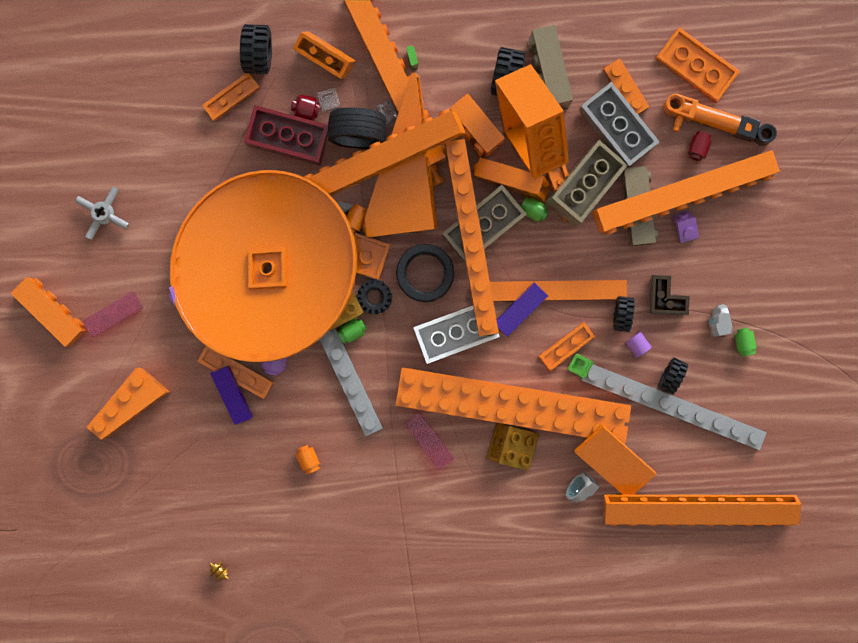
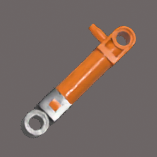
(741, 127)

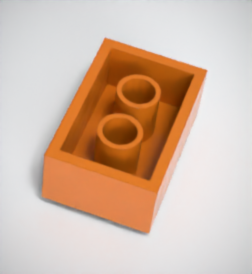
(477, 127)

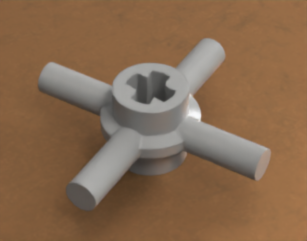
(104, 206)

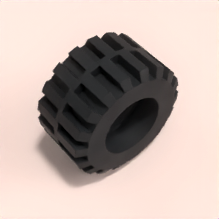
(255, 49)
(507, 62)

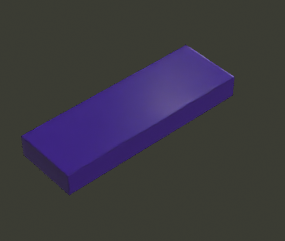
(521, 309)
(231, 395)

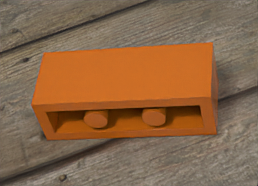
(324, 54)

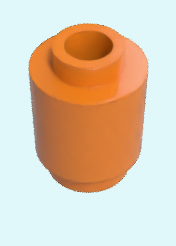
(356, 217)
(307, 459)

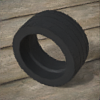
(356, 127)
(425, 249)

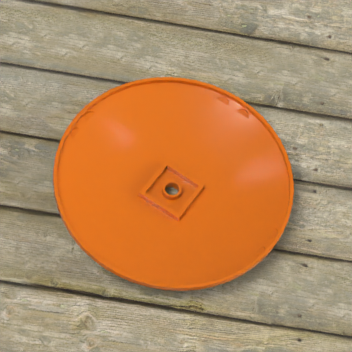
(223, 256)

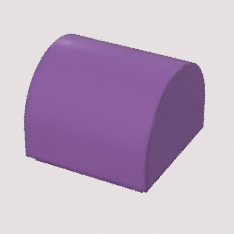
(638, 345)

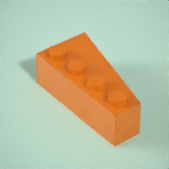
(128, 402)

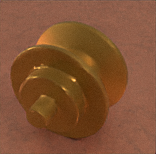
(218, 571)

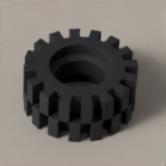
(374, 285)
(623, 314)
(673, 376)

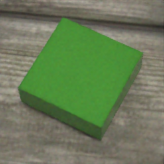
(412, 57)
(580, 366)

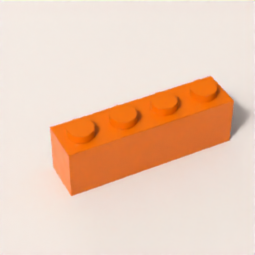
(48, 311)

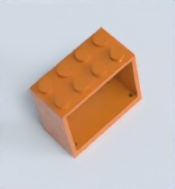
(532, 121)

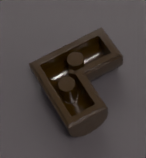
(662, 302)

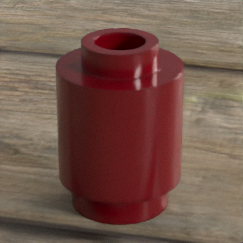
(699, 146)

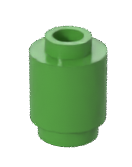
(534, 209)
(351, 330)
(745, 341)

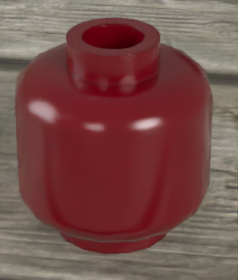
(305, 107)

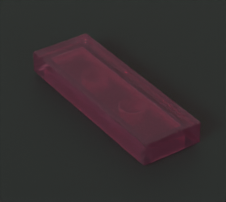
(113, 314)
(429, 441)

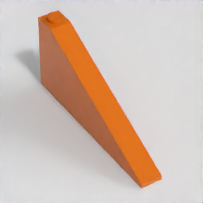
(404, 194)

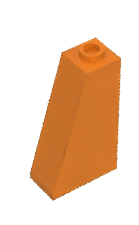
(512, 179)

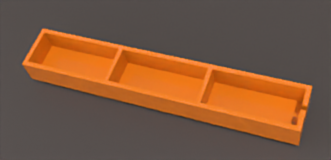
(510, 404)

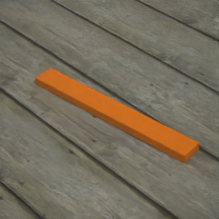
(562, 289)

